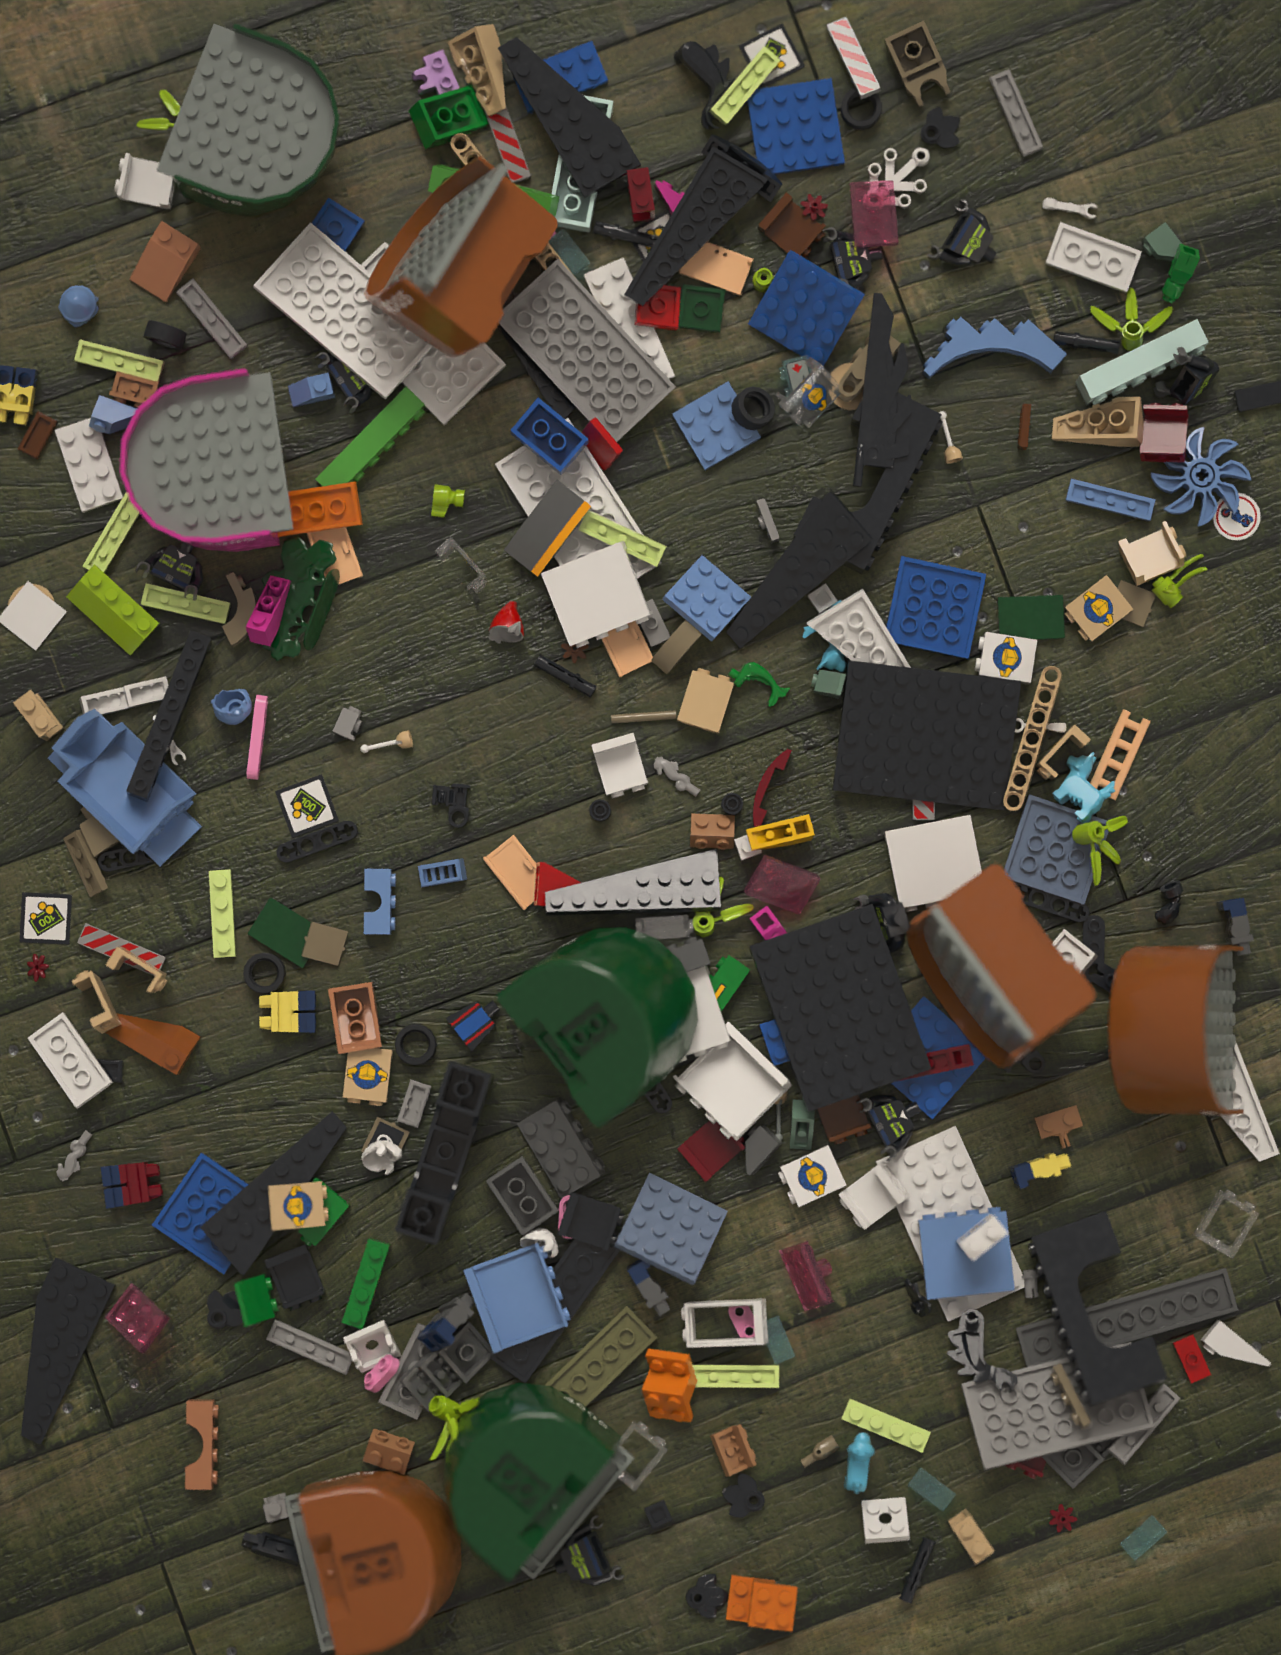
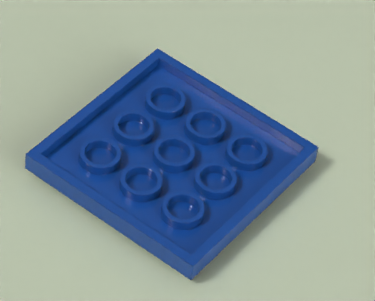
(796, 126)
(806, 308)
(935, 607)
(937, 1033)
(194, 1202)

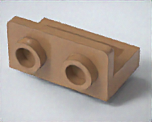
(132, 389)
(712, 831)
(733, 1449)
(388, 1451)

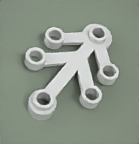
(901, 174)

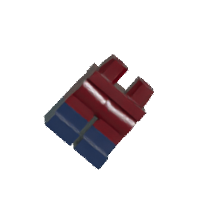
(137, 1183)

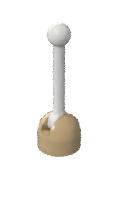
(952, 453)
(403, 740)

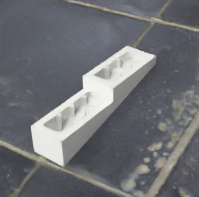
(125, 697)

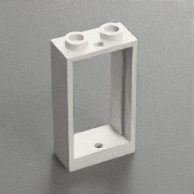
(760, 1323)

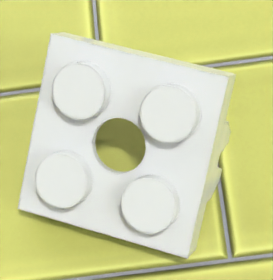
(368, 1358)
(878, 1532)

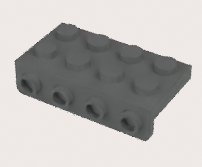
(562, 1147)

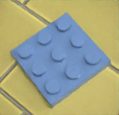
(712, 428)
(706, 598)

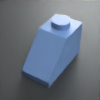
(311, 390)
(110, 415)

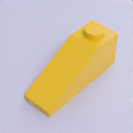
(781, 833)

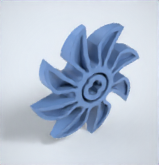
(1211, 483)

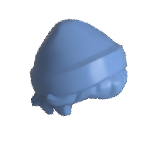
(78, 305)
(232, 706)

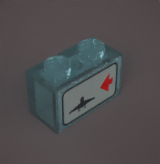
(794, 372)

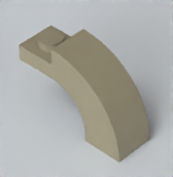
(236, 628)
(676, 647)

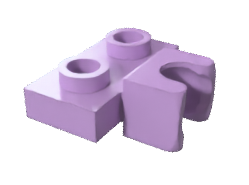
(436, 74)

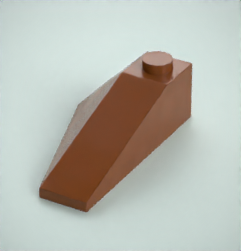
(158, 1041)

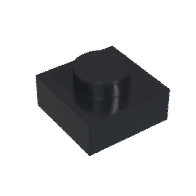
(658, 1514)

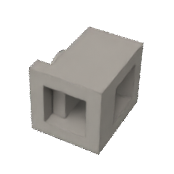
(348, 723)
(275, 1507)

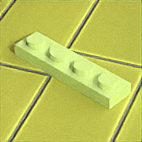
(744, 85)
(118, 360)
(612, 533)
(112, 535)
(174, 602)
(222, 913)
(737, 1376)
(886, 1425)

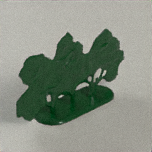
(300, 568)

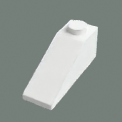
(1227, 1343)

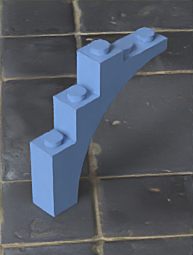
(994, 337)

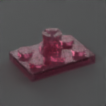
(873, 213)
(782, 884)
(807, 1275)
(137, 1318)

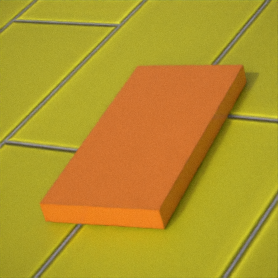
(324, 508)

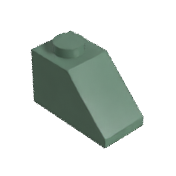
(1161, 243)
(828, 683)
(801, 1126)

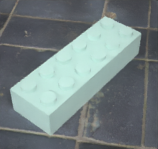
(573, 209)
(1139, 363)

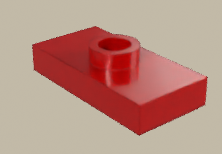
(1191, 1358)

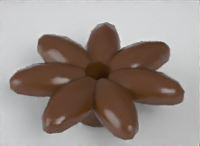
(575, 653)

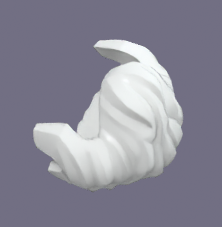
(381, 1156)
(544, 1238)

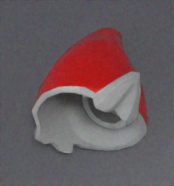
(507, 625)

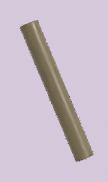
(647, 716)

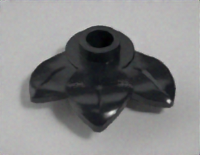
(943, 128)
(919, 1304)
(226, 1306)
(740, 1495)
(709, 1596)

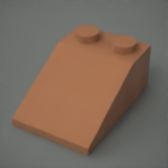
(164, 261)
(355, 1017)

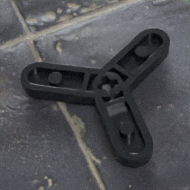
(1094, 938)

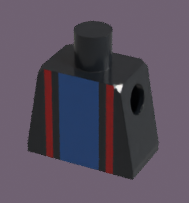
(474, 1022)

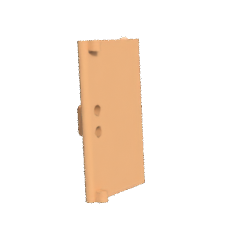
(719, 269)
(346, 561)
(625, 650)
(514, 870)

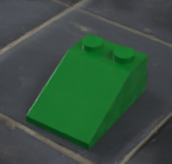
(447, 115)
(256, 1299)

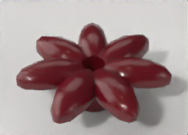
(813, 207)
(37, 967)
(1062, 1513)

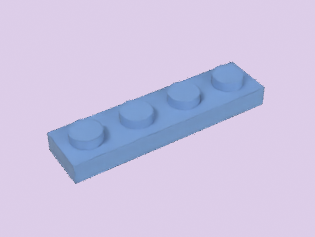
(1110, 500)

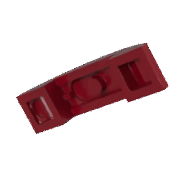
(779, 764)
(947, 1060)

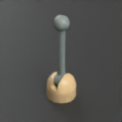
(778, 1103)

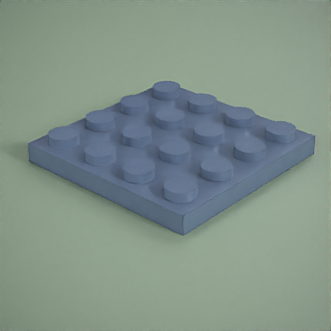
(1047, 855)
(671, 1228)

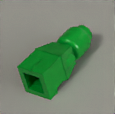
(1180, 272)

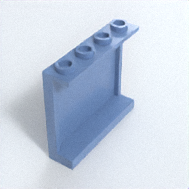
(949, 1269)
(517, 1297)

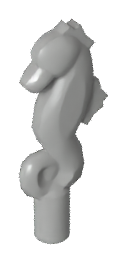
(670, 769)
(71, 1163)

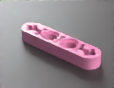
(257, 737)

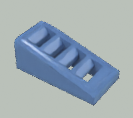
(460, 869)

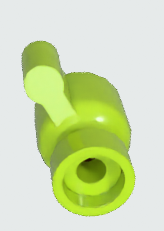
(762, 279)
(443, 497)

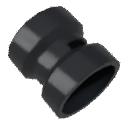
(729, 805)
(600, 813)

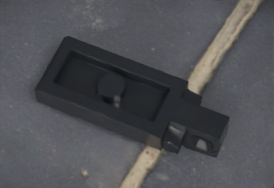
(272, 1547)

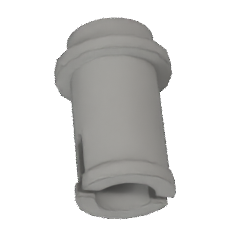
(1030, 1283)

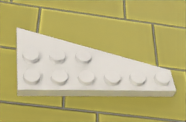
(859, 632)
(1252, 1125)

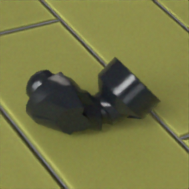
(1172, 892)

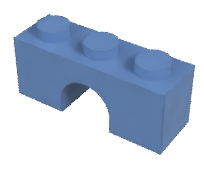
(380, 921)

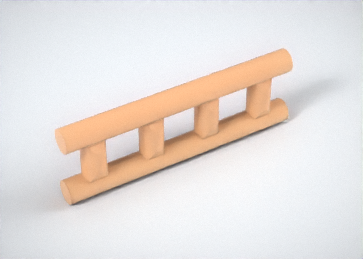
(1115, 741)

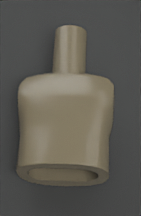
(824, 1447)

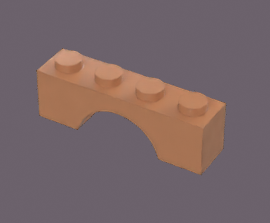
(202, 1415)

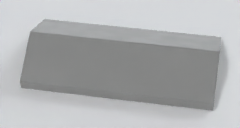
(395, 1394)

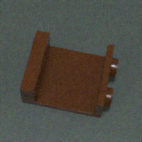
(790, 228)
(844, 1119)

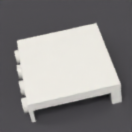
(596, 594)
(932, 860)
(711, 1026)
(733, 1084)

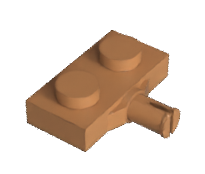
(1059, 1124)

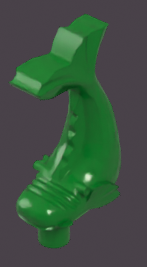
(754, 671)

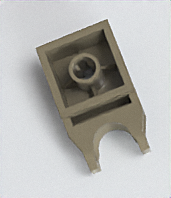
(920, 68)
(856, 373)

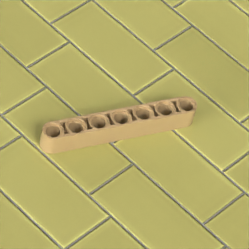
(1025, 747)

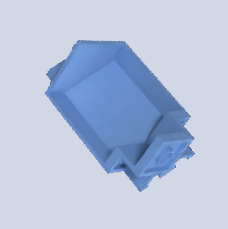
(97, 770)

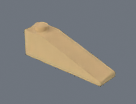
(481, 61)
(1108, 424)

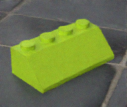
(112, 609)

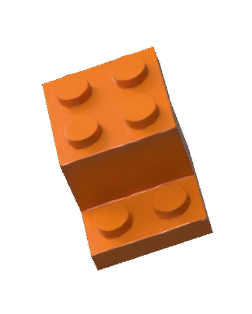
(669, 1385)
(761, 1603)

